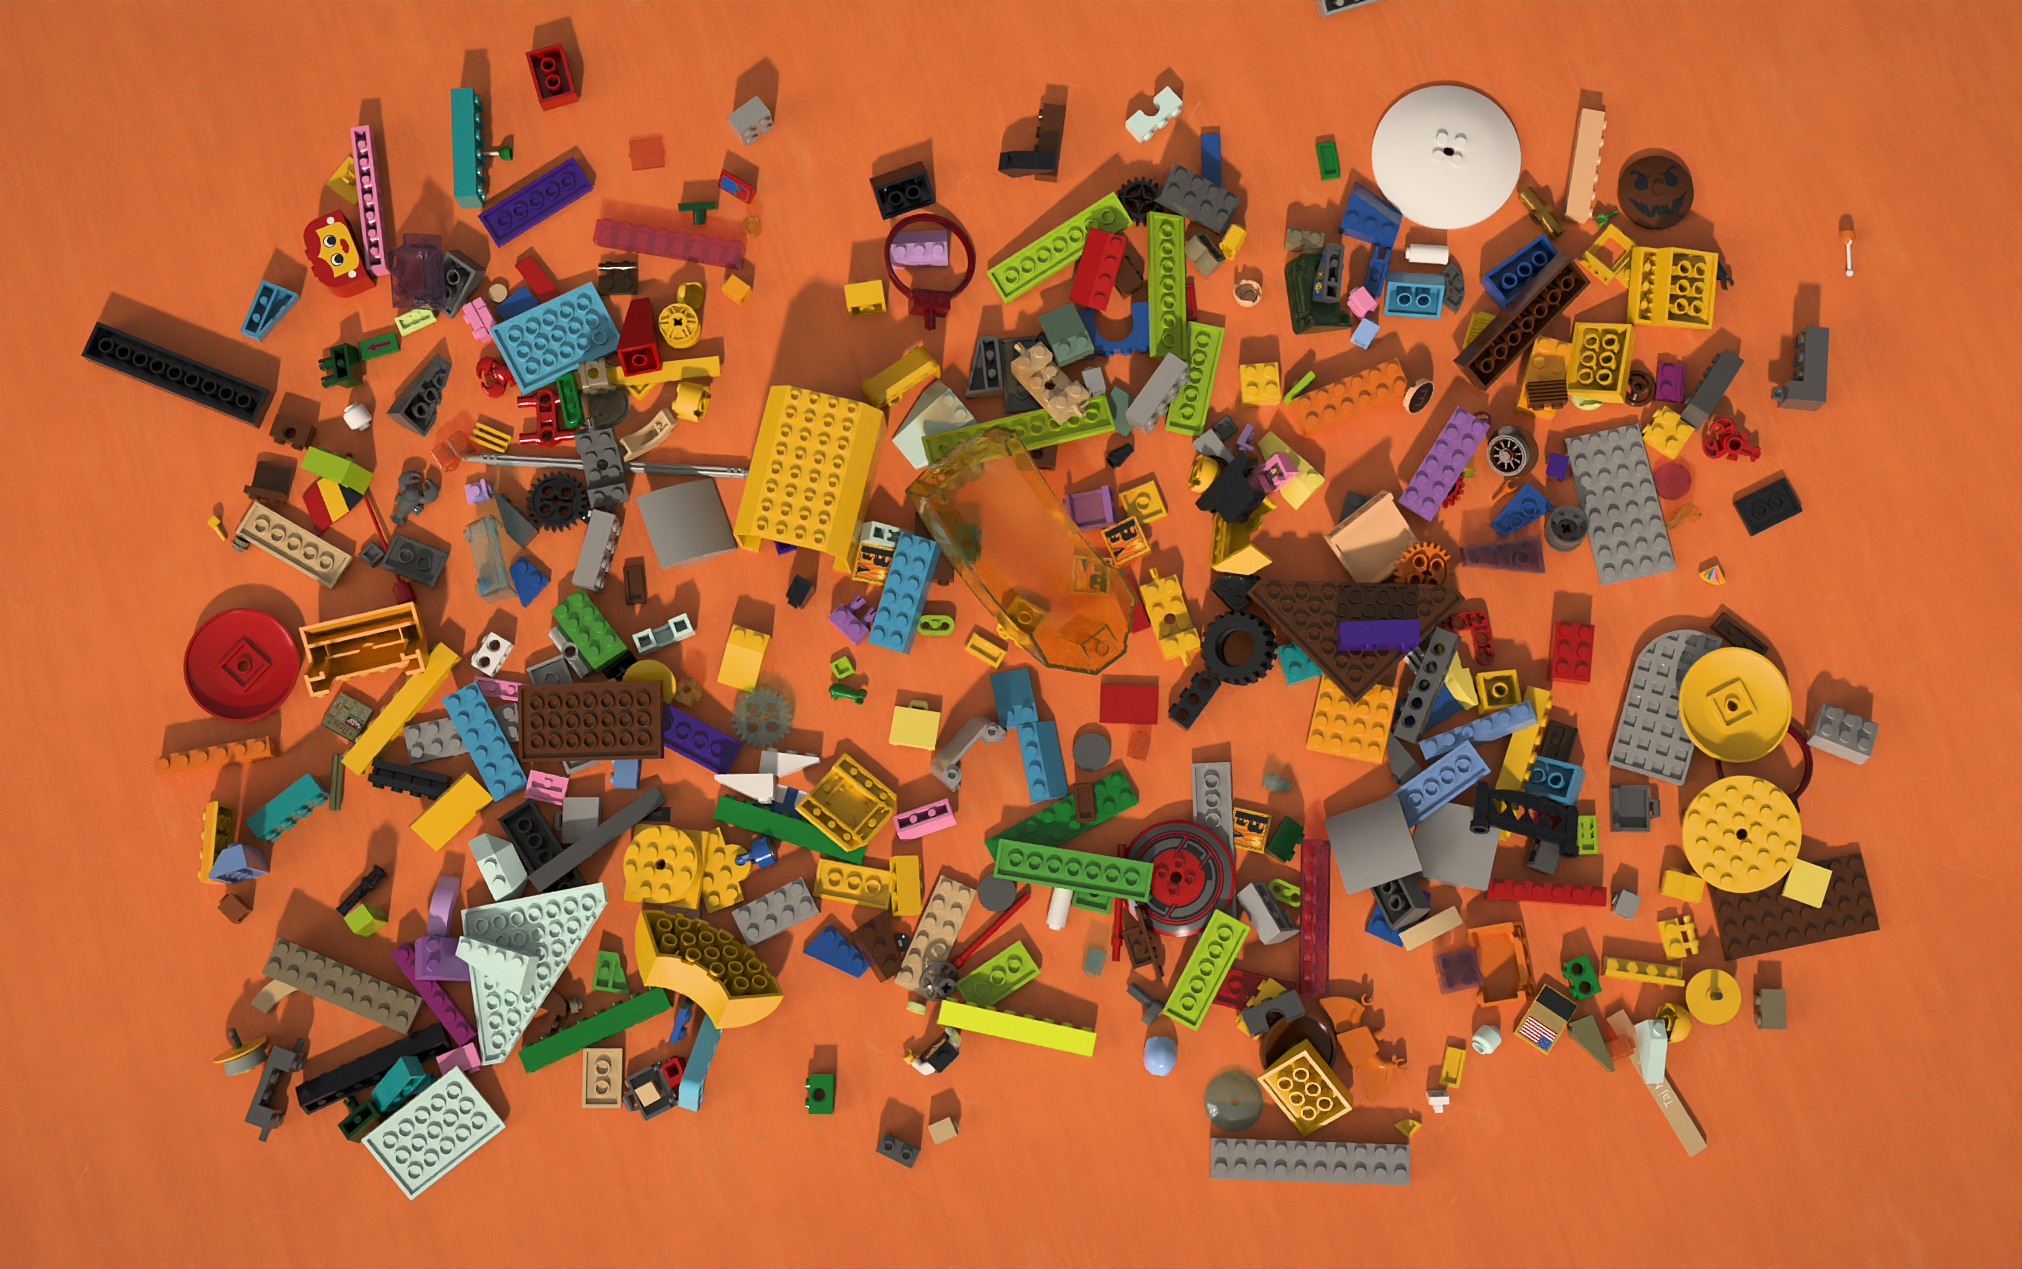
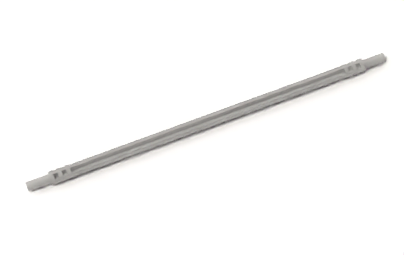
(630, 466)

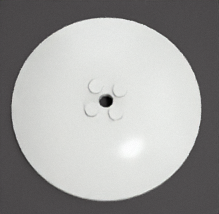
(1438, 187)

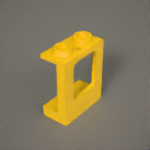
(1599, 268)

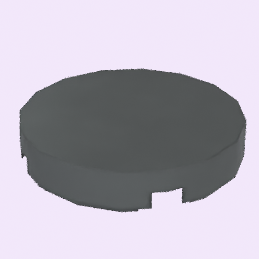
(1091, 752)
(996, 893)

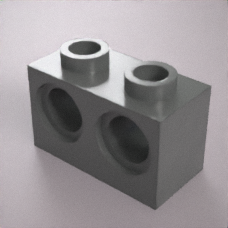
(898, 1150)

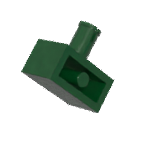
(361, 1120)

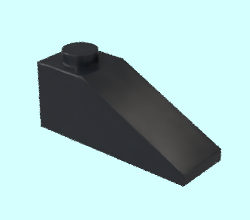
(1026, 163)

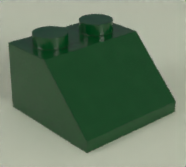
(1284, 840)

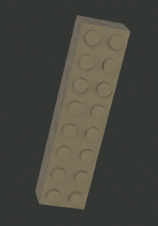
(343, 985)

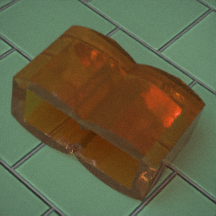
(451, 451)

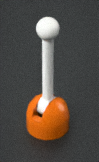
(1848, 237)

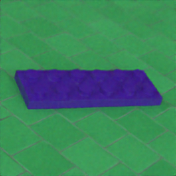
(535, 202)
(698, 740)

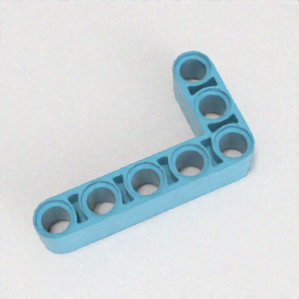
(698, 1064)

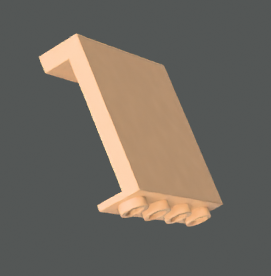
(1371, 539)

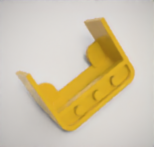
(899, 377)
(1232, 546)

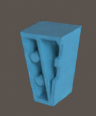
(267, 310)

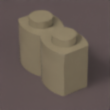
(1306, 241)
(1204, 253)

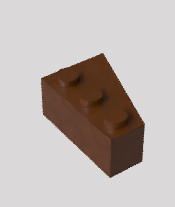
(878, 946)

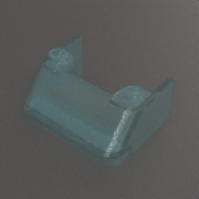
(488, 559)

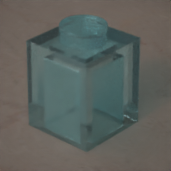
(1094, 962)

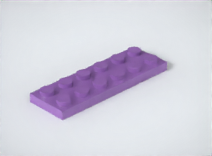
(1443, 463)

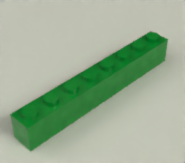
(782, 827)
(595, 1029)

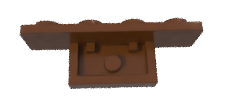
(1139, 945)

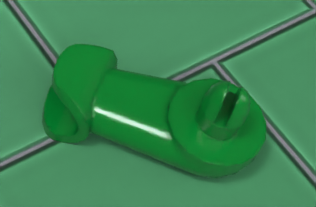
(839, 690)

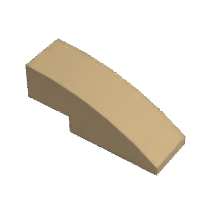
(1430, 928)

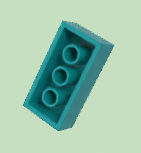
(288, 808)

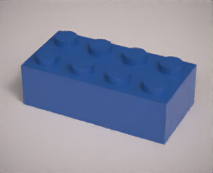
(1517, 271)

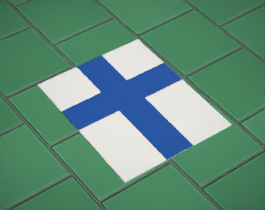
(786, 801)

